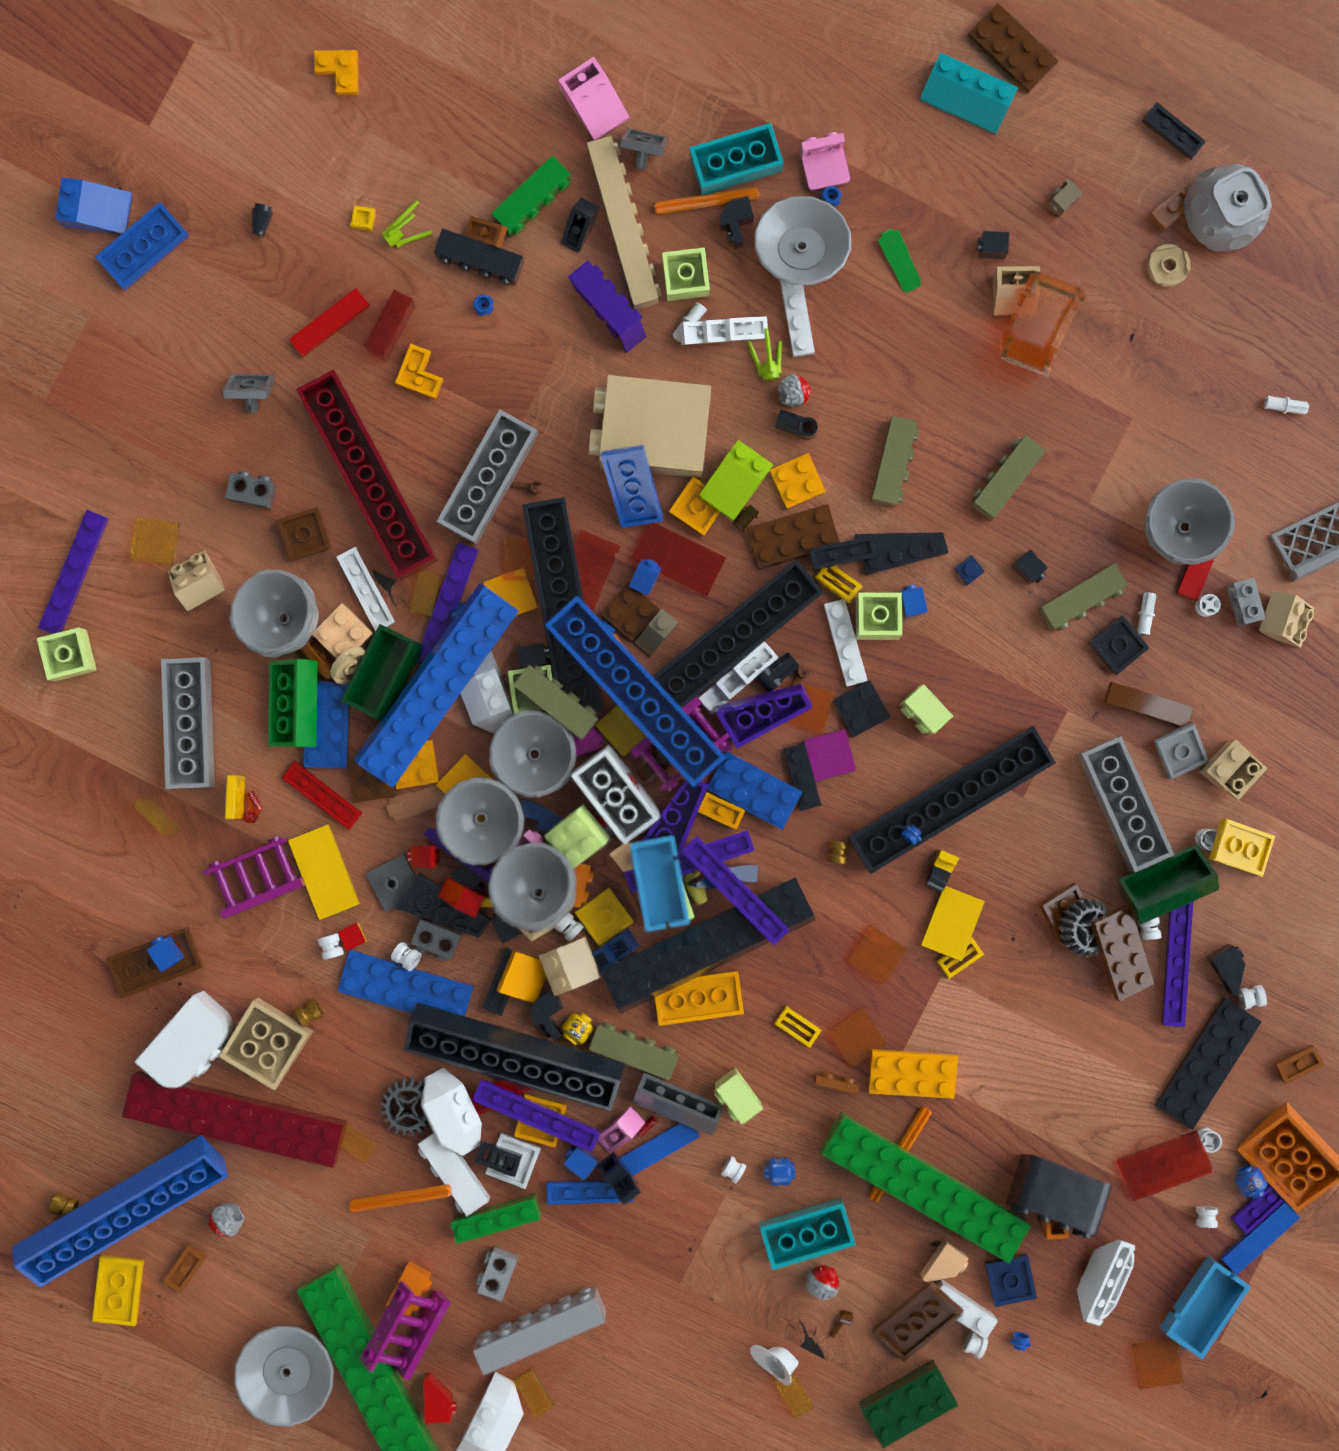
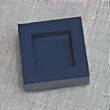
(969, 570)

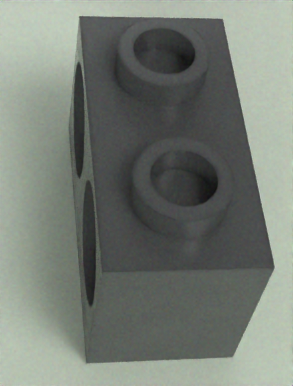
(249, 494)
(437, 933)

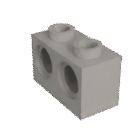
(1245, 602)
(500, 1274)

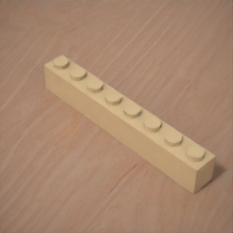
(622, 222)

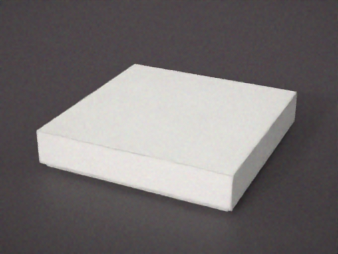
(528, 1160)

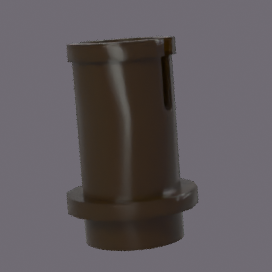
(746, 517)

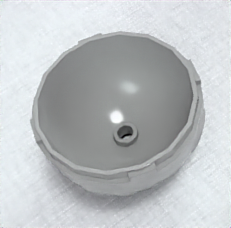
(1215, 213)
(1200, 508)
(260, 611)
(512, 750)
(475, 840)
(519, 878)

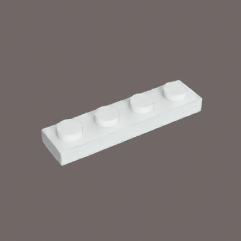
(797, 319)
(365, 588)
(845, 642)

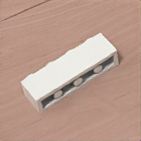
(456, 1172)

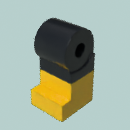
(941, 871)

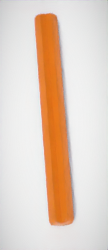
(705, 200)
(906, 1142)
(400, 1198)

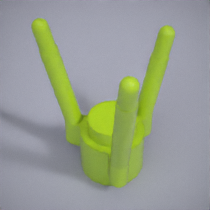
(393, 233)
(770, 370)

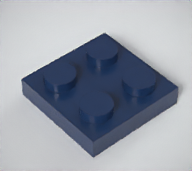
(1010, 1281)

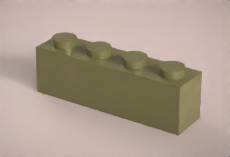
(893, 462)
(1008, 477)
(1082, 597)
(555, 702)
(634, 1051)

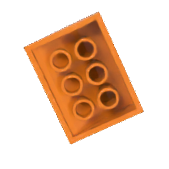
(1292, 1156)

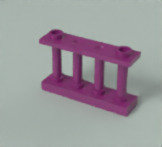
(643, 750)
(252, 898)
(419, 1338)

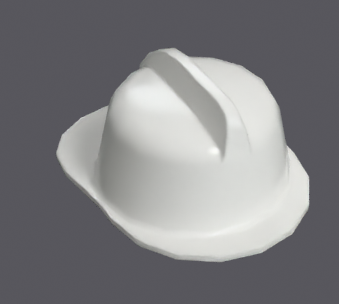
(776, 1361)

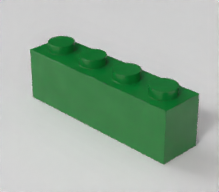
(532, 196)
(496, 1218)

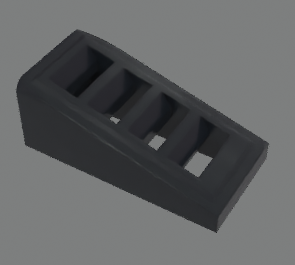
(501, 1151)

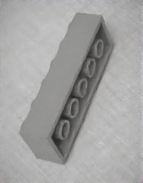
(488, 477)
(187, 723)
(1125, 804)
(539, 1330)

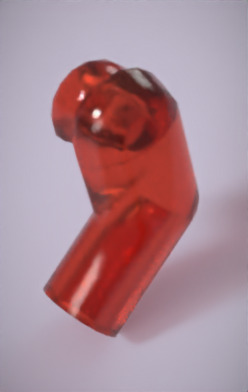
(254, 809)

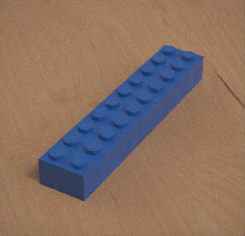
(436, 685)
(635, 691)
(119, 1211)

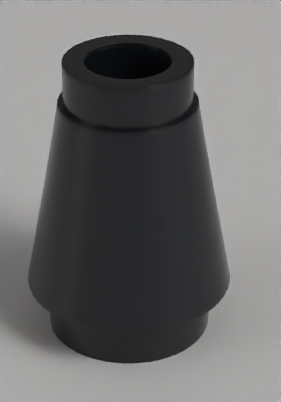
(260, 219)

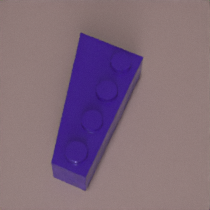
(608, 305)
(761, 713)
(679, 815)

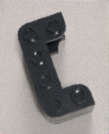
(1058, 1195)

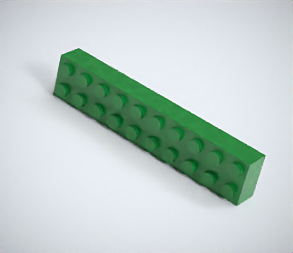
(924, 1187)
(377, 1393)

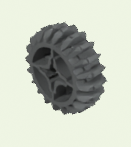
(1076, 938)
(401, 1100)

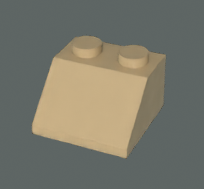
(569, 966)

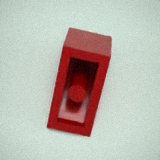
(424, 856)
(462, 897)
(438, 1401)

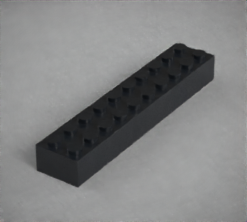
(557, 586)
(738, 634)
(952, 798)
(701, 948)
(513, 1056)

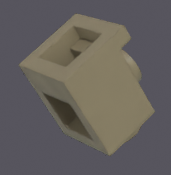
(1064, 197)

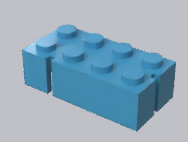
(659, 883)
(1205, 1307)

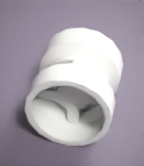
(1209, 835)
(1150, 930)
(572, 931)
(330, 946)
(406, 956)
(1252, 997)
(1212, 1139)

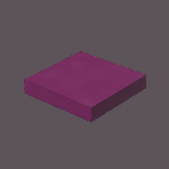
(830, 755)

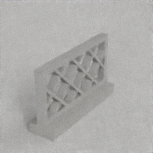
(1315, 562)

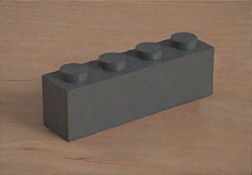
(678, 1104)

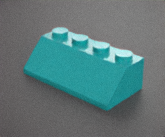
(968, 93)

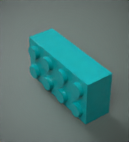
(736, 159)
(806, 1233)

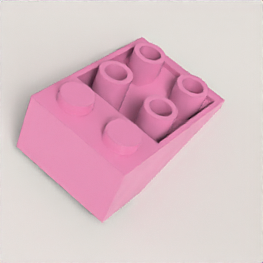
(593, 98)

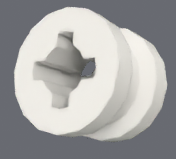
(1212, 605)
(733, 1169)
(1206, 1216)
(975, 1345)

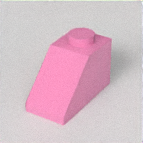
(620, 1130)

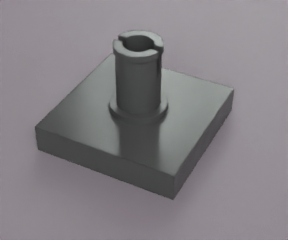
(644, 144)
(250, 388)
(392, 881)

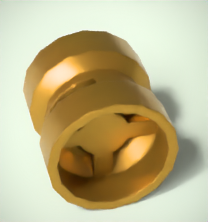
(838, 852)
(309, 1012)
(63, 1205)

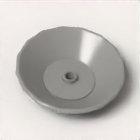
(806, 224)
(278, 1396)

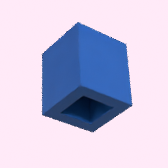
(645, 576)
(913, 601)
(165, 953)
(580, 1161)

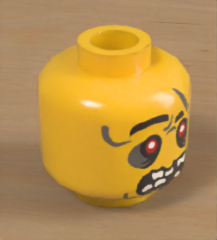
(577, 1028)

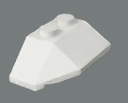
(487, 696)
(450, 1112)
(1105, 1280)
(494, 1417)

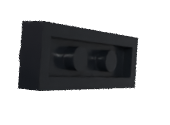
(1173, 131)
(842, 553)
(802, 776)
(497, 1001)

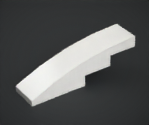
(723, 330)
(738, 678)

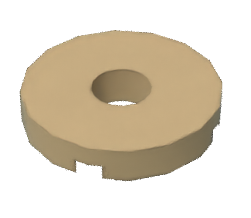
(1159, 274)
(346, 665)

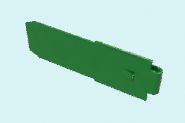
(900, 260)

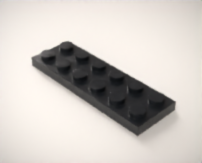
(1208, 1063)

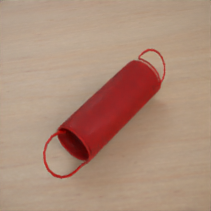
(647, 1126)

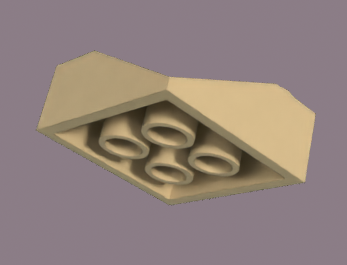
(266, 1043)

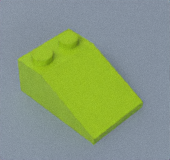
(735, 480)

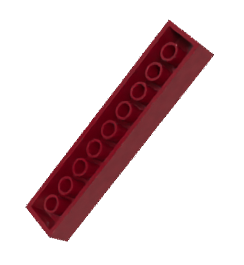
(367, 475)
(236, 1119)

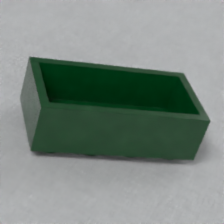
(382, 672)
(1168, 884)
(908, 1403)

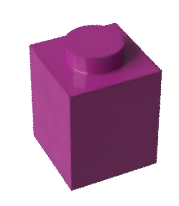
(590, 743)

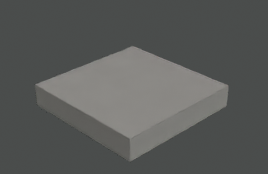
(1181, 751)

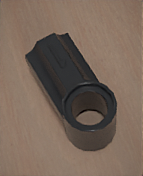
(793, 424)
(774, 675)

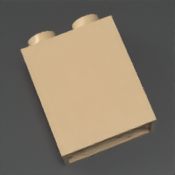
(656, 414)

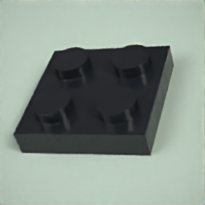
(1118, 645)
(861, 709)

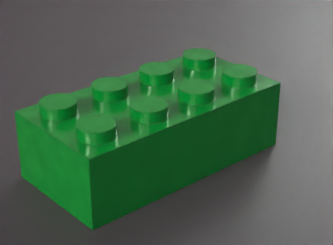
(292, 703)

